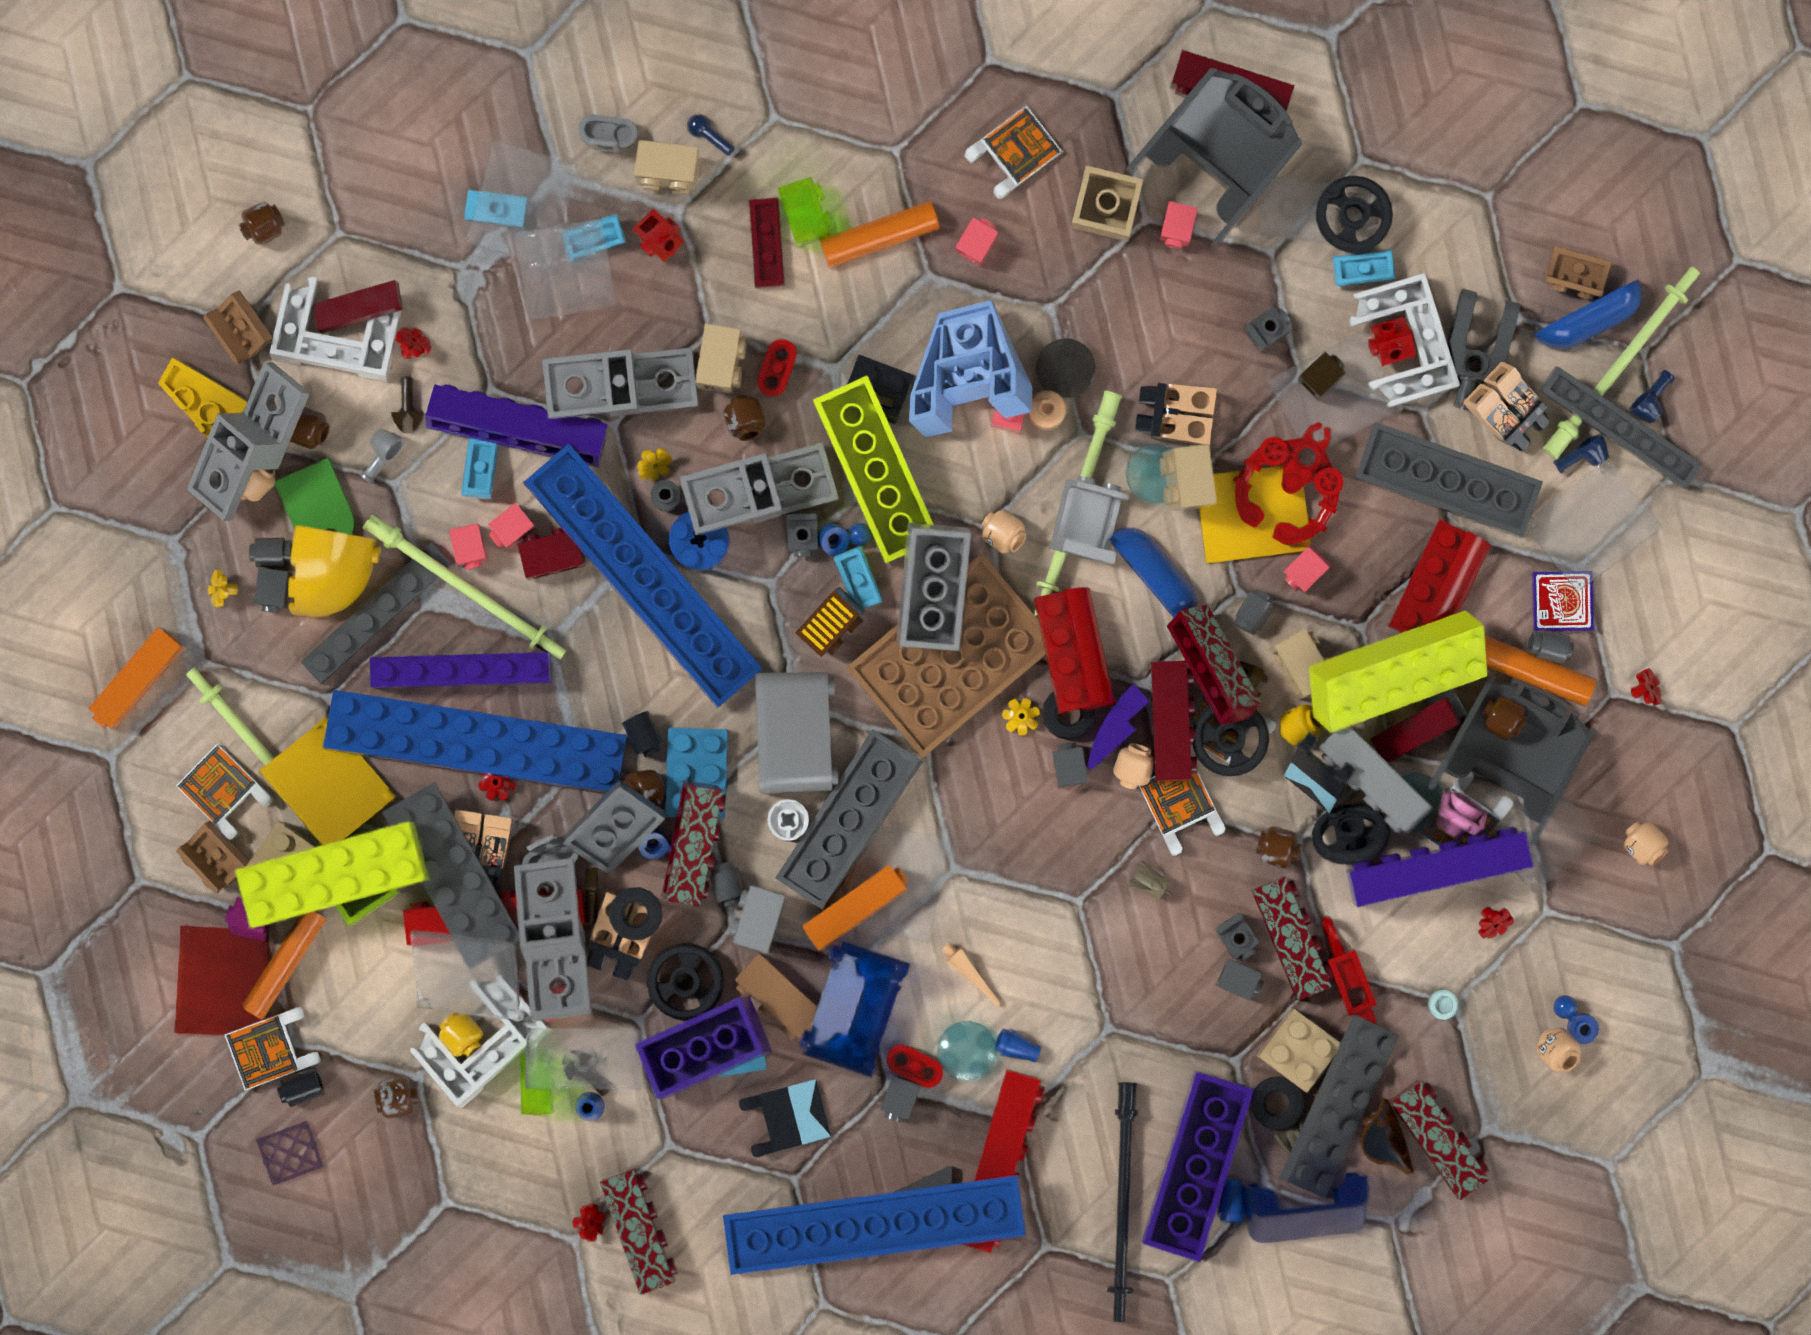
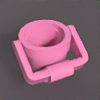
(1459, 813)

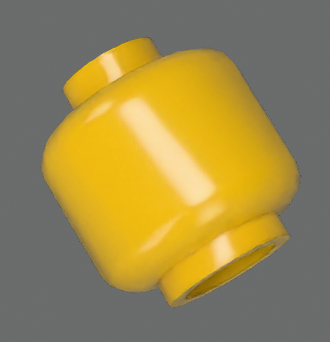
(1297, 722)
(460, 1034)

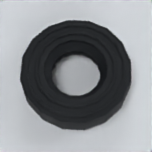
(1063, 730)
(641, 931)
(1294, 1110)

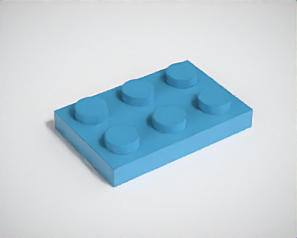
(694, 757)

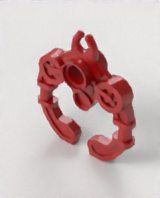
(1295, 476)

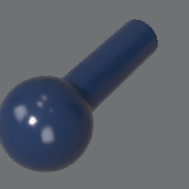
(699, 126)

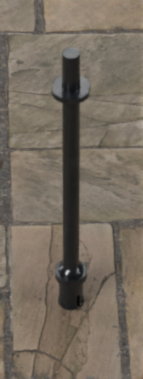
(1126, 1114)

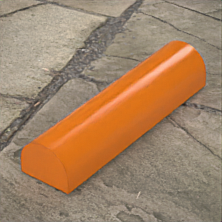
(879, 234)
(1539, 673)
(283, 964)

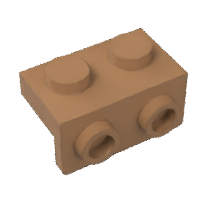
(1577, 272)
(238, 328)
(212, 857)

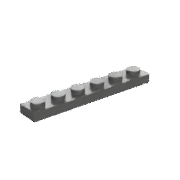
(1620, 427)
(372, 616)

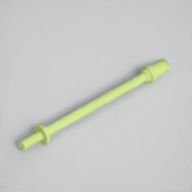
(1103, 423)
(1569, 428)
(393, 538)
(211, 695)

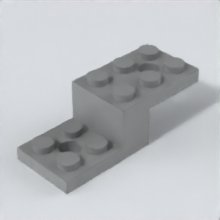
(620, 383)
(248, 441)
(759, 488)
(552, 939)

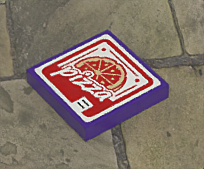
(1559, 605)

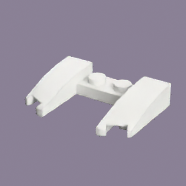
(1416, 301)
(296, 345)
(466, 1079)

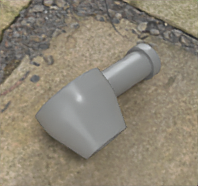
(386, 446)

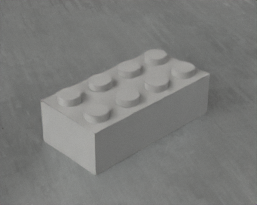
(933, 586)
(1378, 779)

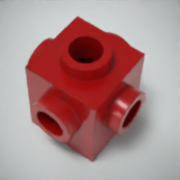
(658, 235)
(1391, 341)

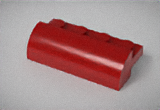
(1440, 577)
(1074, 650)

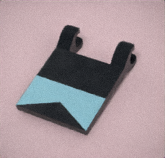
(1315, 776)
(791, 1115)

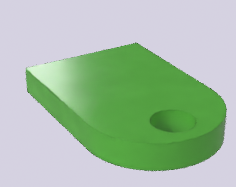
(316, 499)

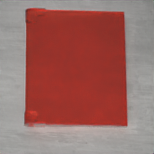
(215, 979)

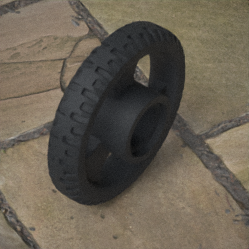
(1336, 195)
(1239, 763)
(1351, 834)
(688, 955)

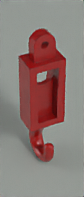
(1348, 974)

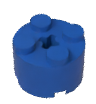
(691, 556)

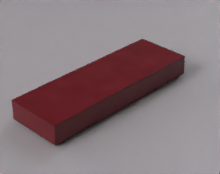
(766, 243)
(358, 306)
(1416, 730)

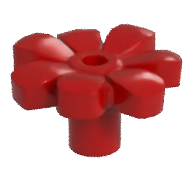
(412, 342)
(1647, 687)
(500, 789)
(1494, 922)
(589, 1222)

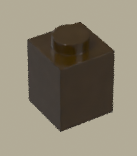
(1322, 375)

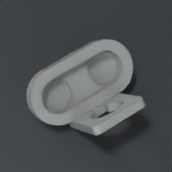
(608, 133)
(549, 849)

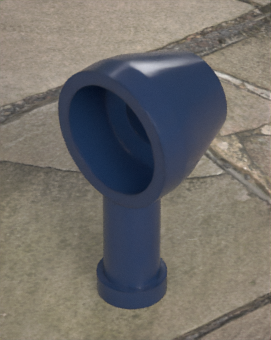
(1647, 404)
(1593, 450)

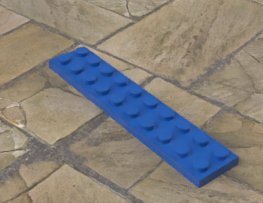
(642, 575)
(474, 742)
(874, 1225)

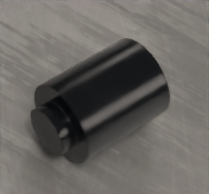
(643, 734)
(301, 1087)

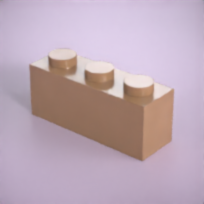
(777, 996)

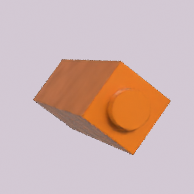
(135, 679)
(856, 907)

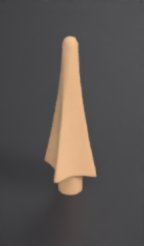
(961, 963)

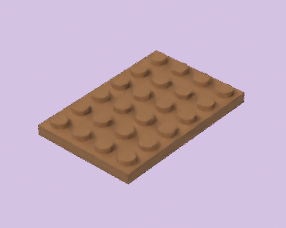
(939, 690)

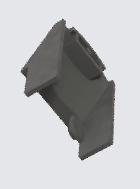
(1232, 135)
(1534, 763)

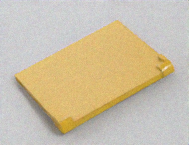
(1232, 539)
(325, 787)

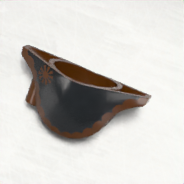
(1384, 1140)

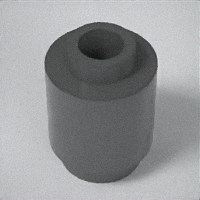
(666, 505)
(271, 552)
(1254, 612)
(1550, 646)
(726, 883)

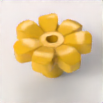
(654, 464)
(220, 588)
(1013, 716)

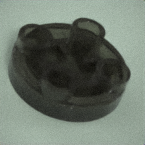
(1065, 367)

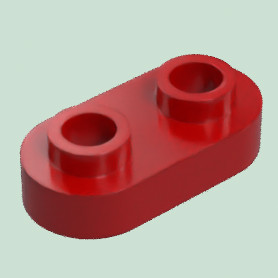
(777, 368)
(914, 1066)

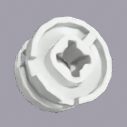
(788, 820)

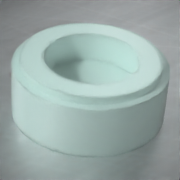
(1443, 1004)

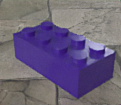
(703, 1047)

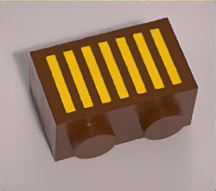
(830, 622)

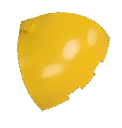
(329, 570)

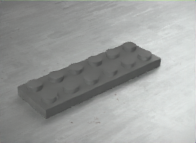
(1448, 480)
(848, 819)
(456, 876)
(1339, 1106)

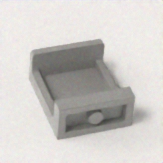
(1087, 519)

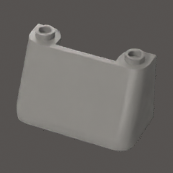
(794, 732)

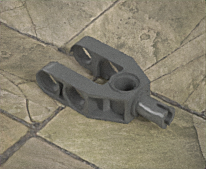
(1459, 354)

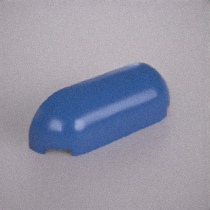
(1592, 318)
(1155, 569)

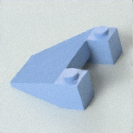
(966, 362)

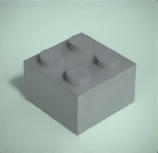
(758, 918)

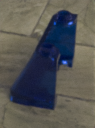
(854, 1008)
(1270, 1224)

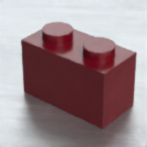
(549, 554)

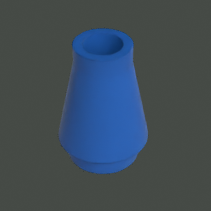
(1015, 1045)
(598, 1106)
(1232, 1202)

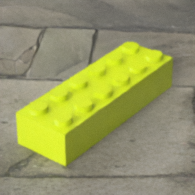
(873, 464)
(1398, 671)
(332, 874)

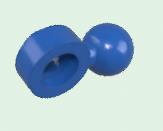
(858, 535)
(656, 849)
(1566, 1008)

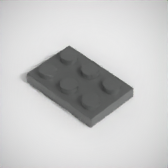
(614, 827)

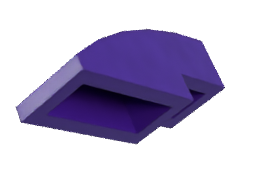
(1116, 725)

